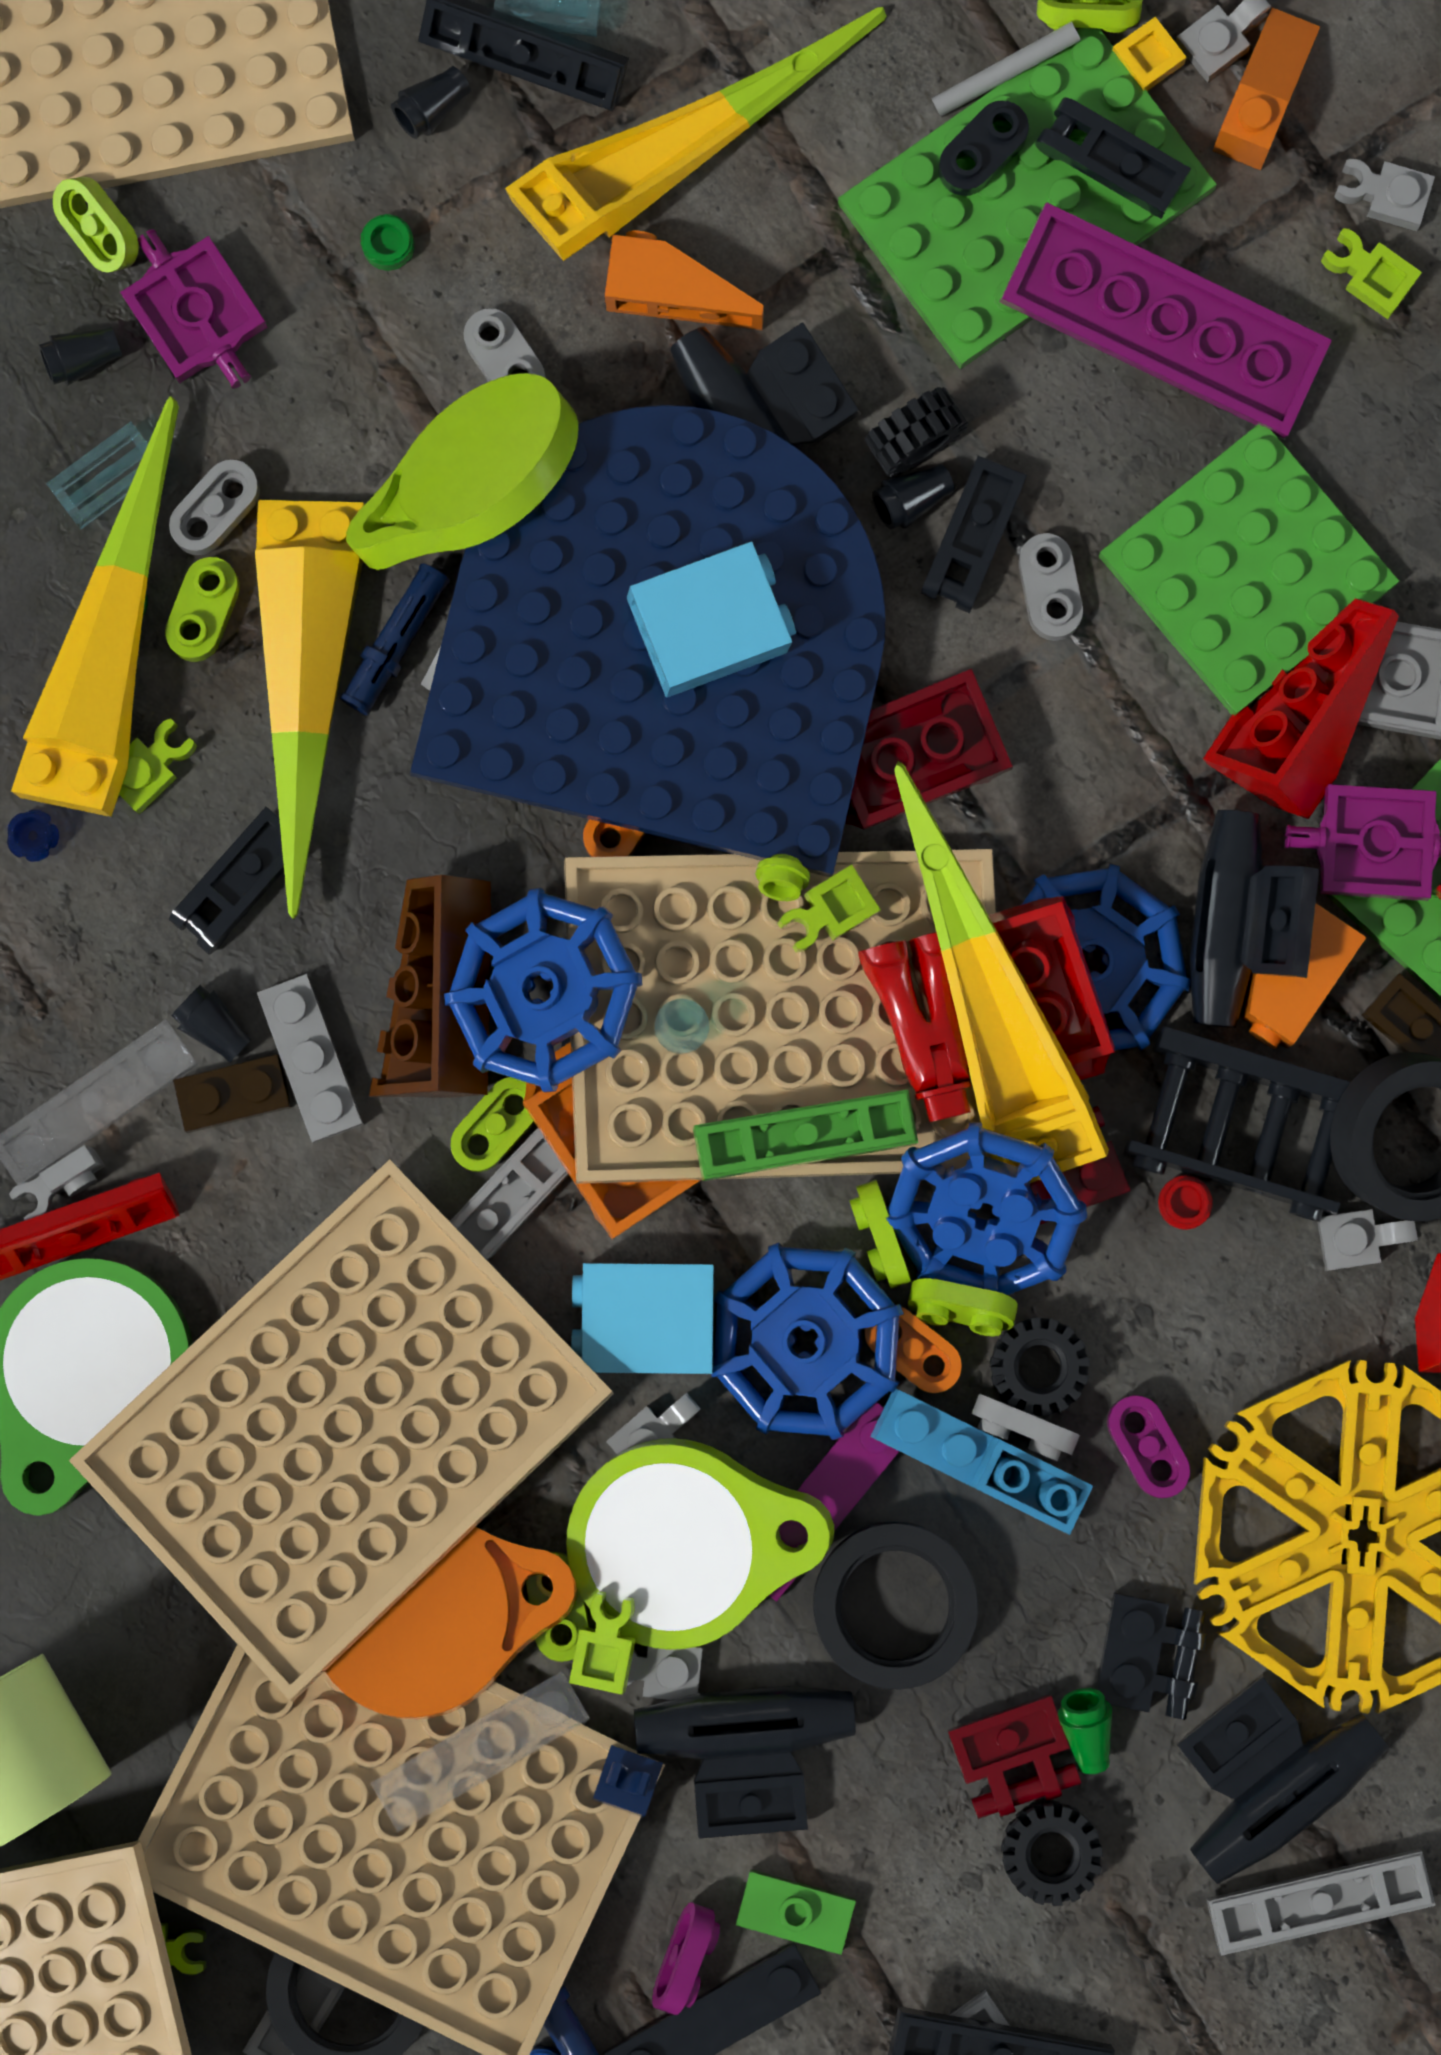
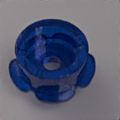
(18, 833)

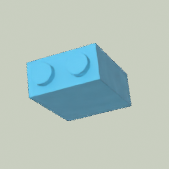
(711, 618)
(645, 1318)

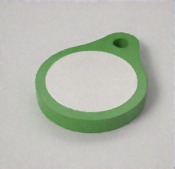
(71, 1359)

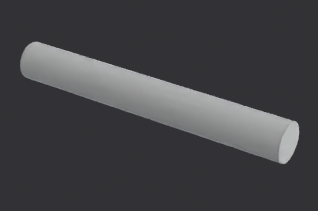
(1006, 69)

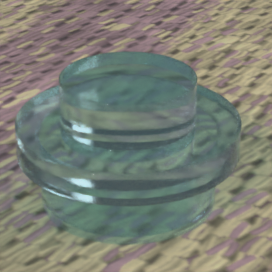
(681, 1026)

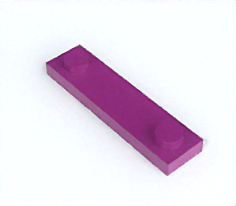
(842, 1477)

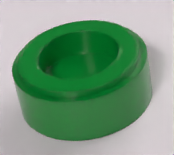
(387, 242)

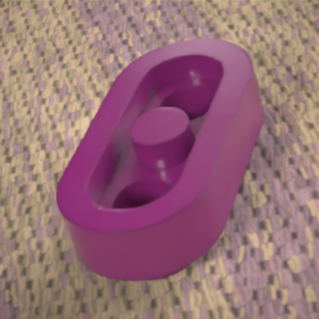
(1147, 1446)
(678, 1978)

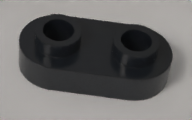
(985, 146)

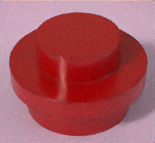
(1185, 1202)

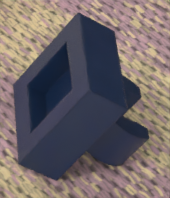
(627, 1781)

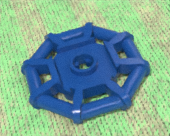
(1124, 948)
(571, 999)
(993, 1182)
(837, 1342)

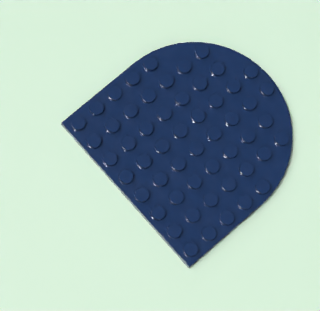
(551, 683)

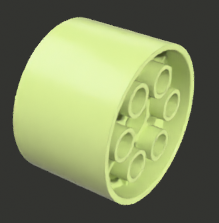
(43, 1749)

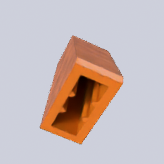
(1285, 1005)

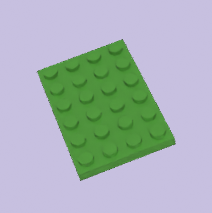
(960, 250)

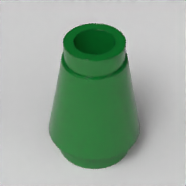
(1087, 1726)

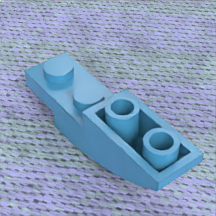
(981, 1461)

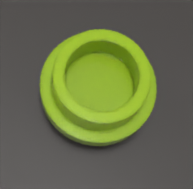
(782, 877)

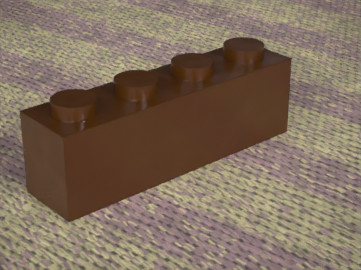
(424, 1041)

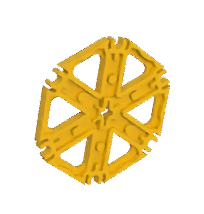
(1315, 1556)

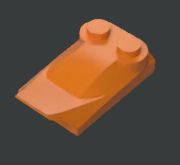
(613, 1204)

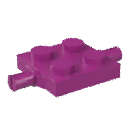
(193, 309)
(1374, 842)

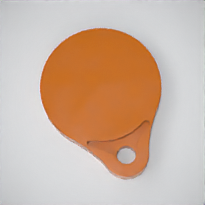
(454, 1629)

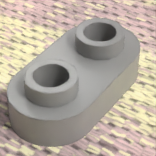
(503, 354)
(210, 505)
(1050, 585)
(1045, 1436)

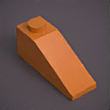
(1266, 88)
(663, 282)

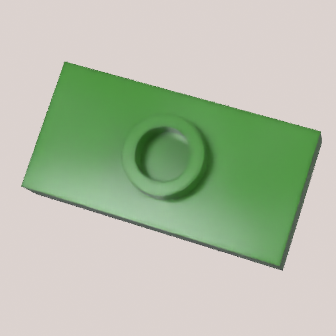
(795, 1912)

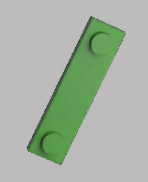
(805, 1135)

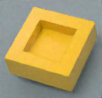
(1150, 54)

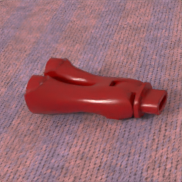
(928, 1049)

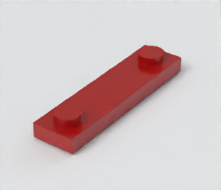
(85, 1224)

